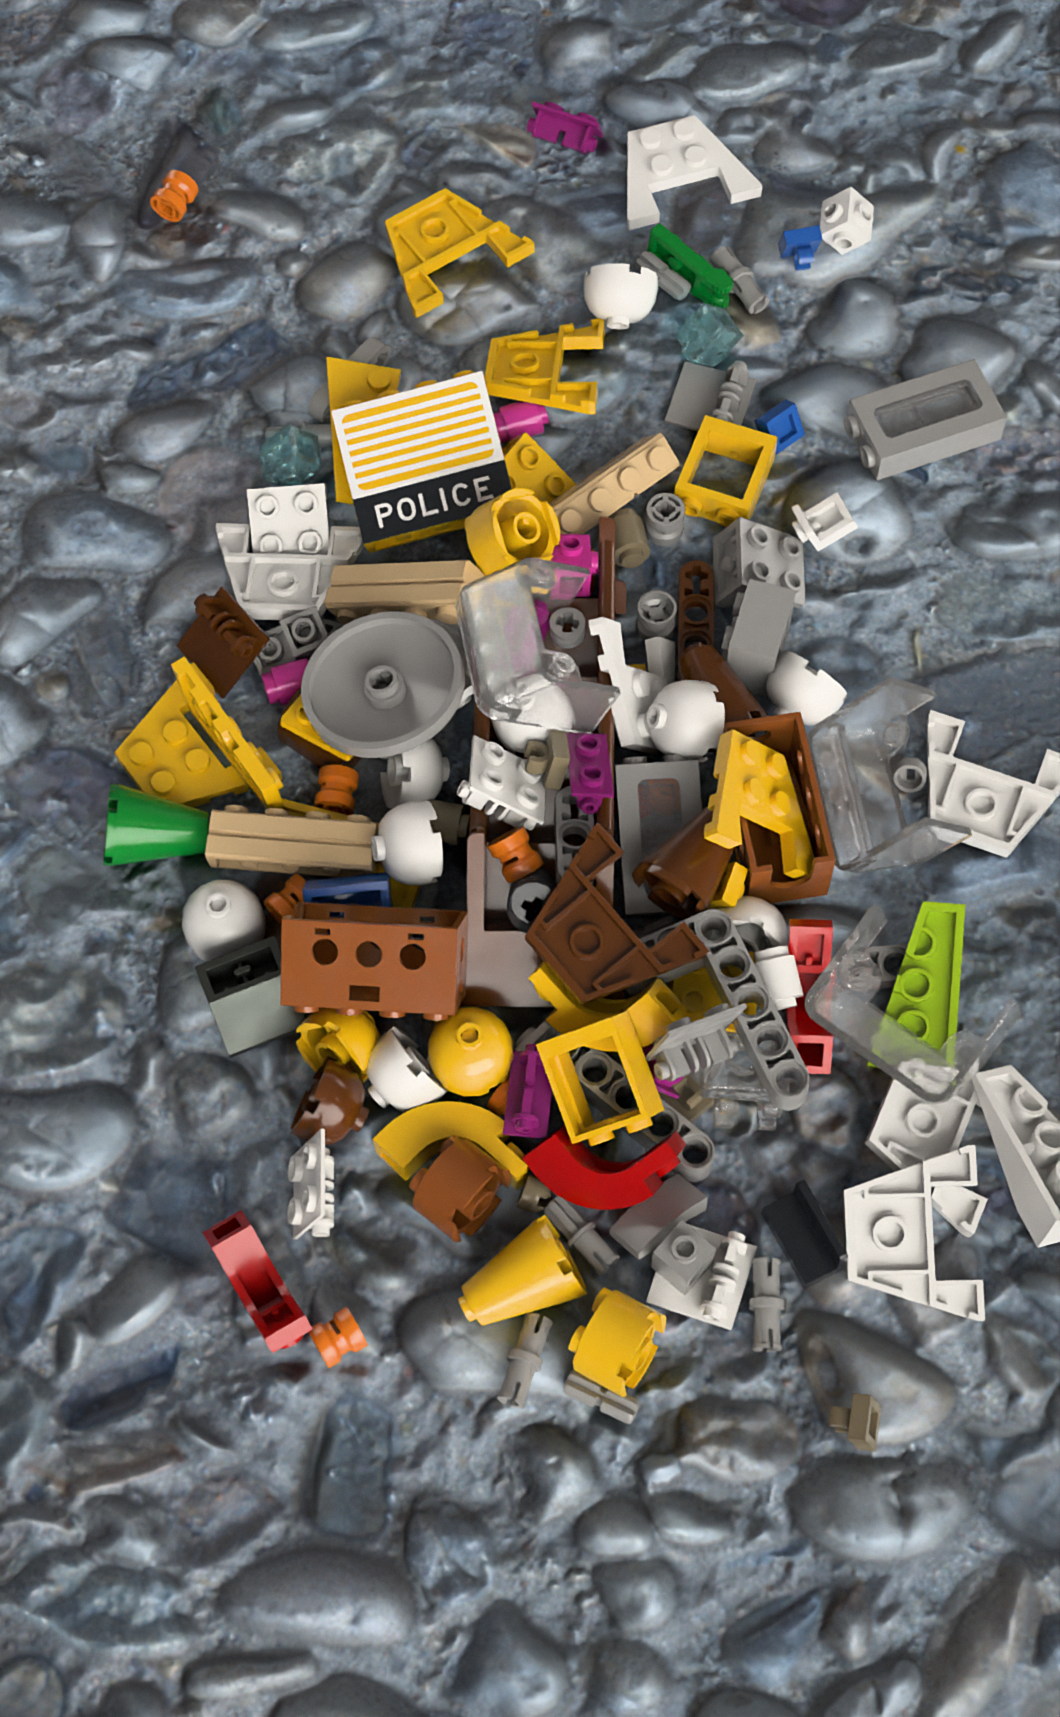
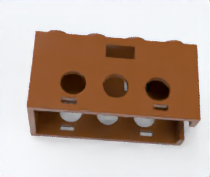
(764, 863)
(361, 976)

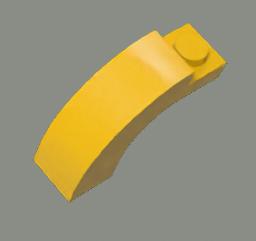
(649, 1010)
(422, 1130)

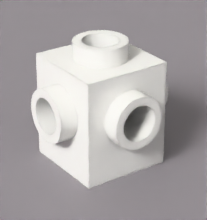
(846, 220)

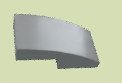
(292, 640)
(651, 1221)

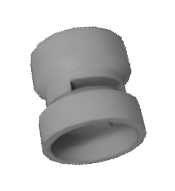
(664, 519)
(656, 615)

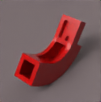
(812, 946)
(599, 1183)
(257, 1282)

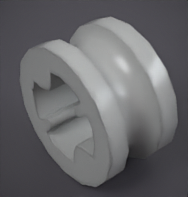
(577, 633)

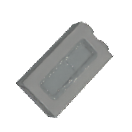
(925, 419)
(650, 808)

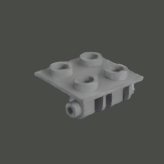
(710, 393)
(695, 1043)

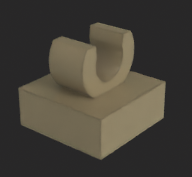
(549, 758)
(689, 1101)
(859, 1422)

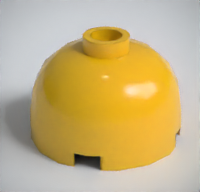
(340, 1037)
(470, 1051)

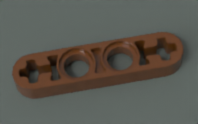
(695, 630)

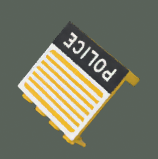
(421, 459)

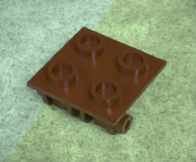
(222, 640)

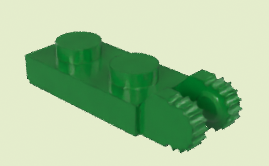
(706, 282)

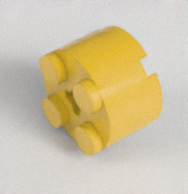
(511, 530)
(617, 1341)

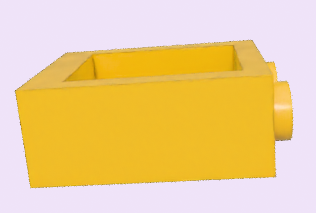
(734, 443)
(569, 1091)

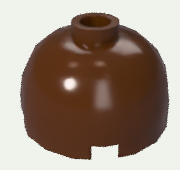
(331, 1103)

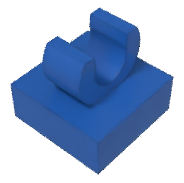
(801, 245)
(782, 422)

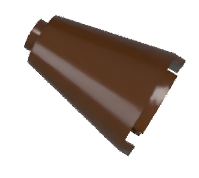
(706, 664)
(684, 870)

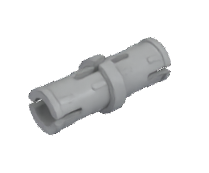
(743, 284)
(766, 1304)
(524, 1360)

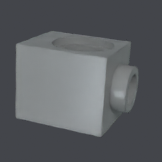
(683, 1257)

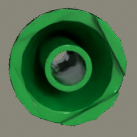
(150, 827)

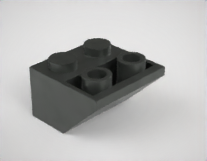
(245, 996)

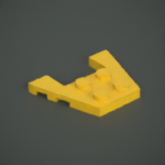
(439, 233)
(530, 367)
(172, 759)
(758, 787)

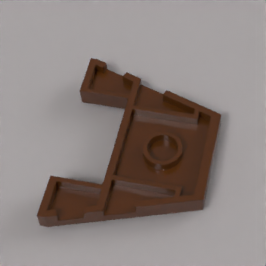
(590, 942)

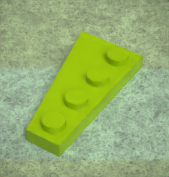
(930, 975)

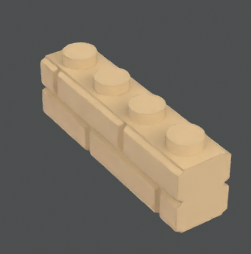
(614, 484)
(404, 587)
(290, 843)

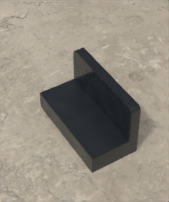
(805, 1235)

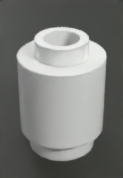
(779, 975)

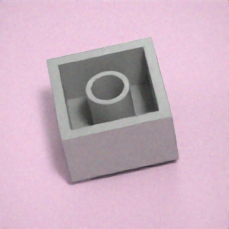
(758, 632)

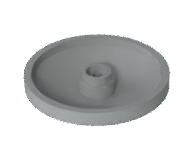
(383, 684)

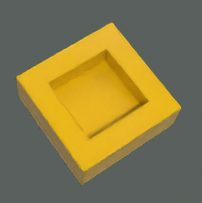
(731, 886)

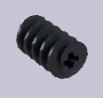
(524, 890)

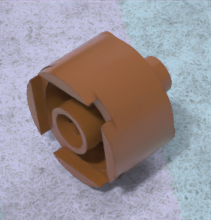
(459, 1188)

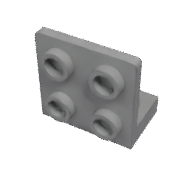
(757, 553)

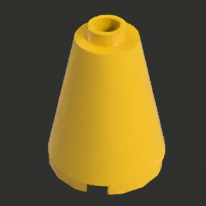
(523, 1277)

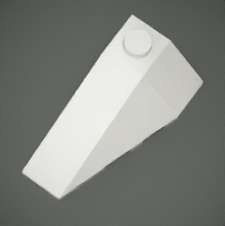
(1027, 1147)

